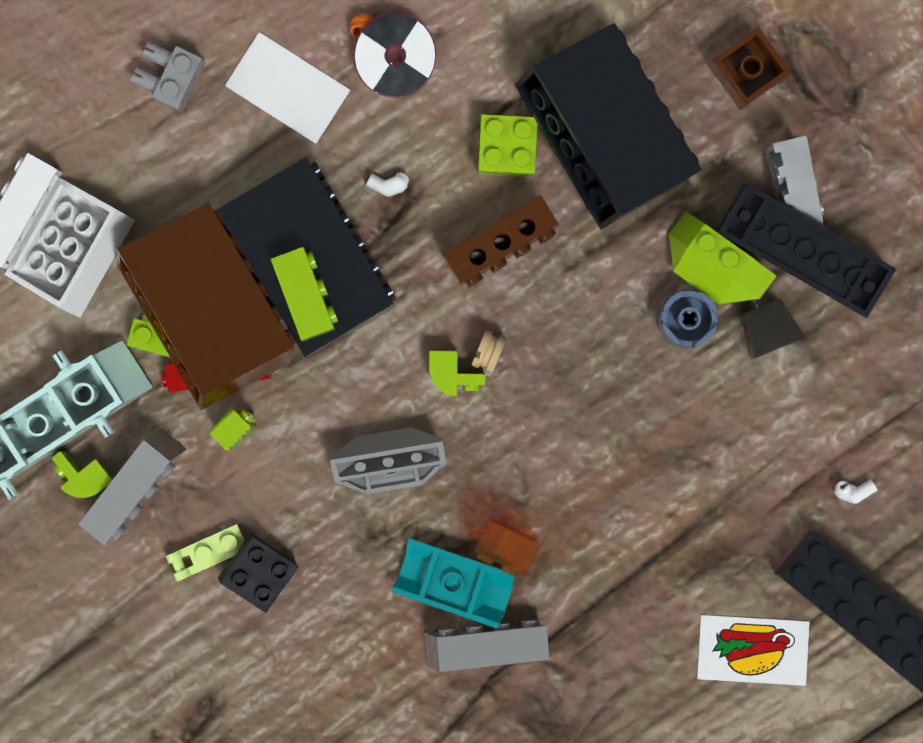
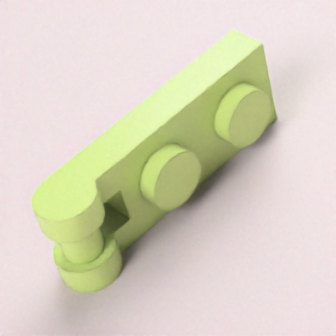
(207, 552)

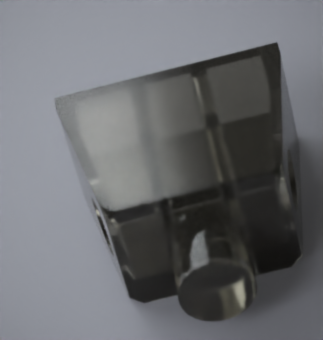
(769, 327)

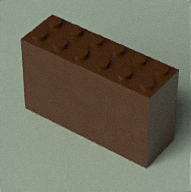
(205, 305)

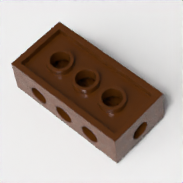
(534, 213)

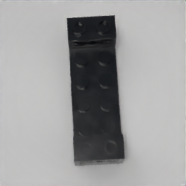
(805, 250)

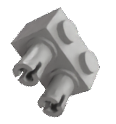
(178, 79)

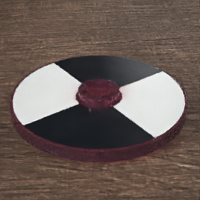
(373, 61)

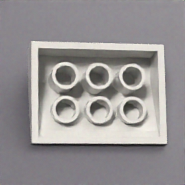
(69, 247)

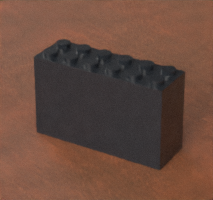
(607, 125)
(296, 213)

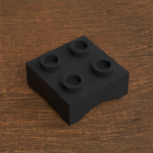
(258, 572)

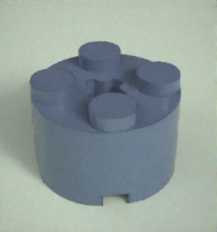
(704, 319)

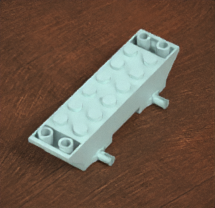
(68, 407)

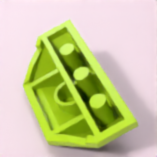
(715, 263)

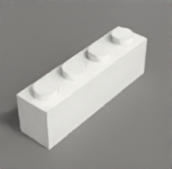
(22, 203)

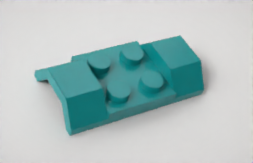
(454, 583)

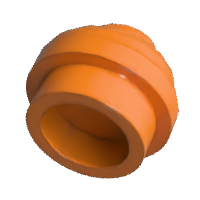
(359, 22)

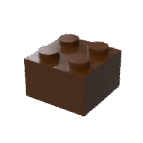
(749, 68)

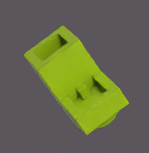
(445, 377)
(84, 482)

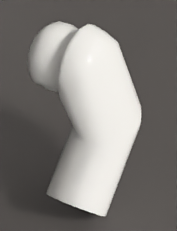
(390, 186)
(854, 494)

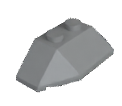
(388, 460)

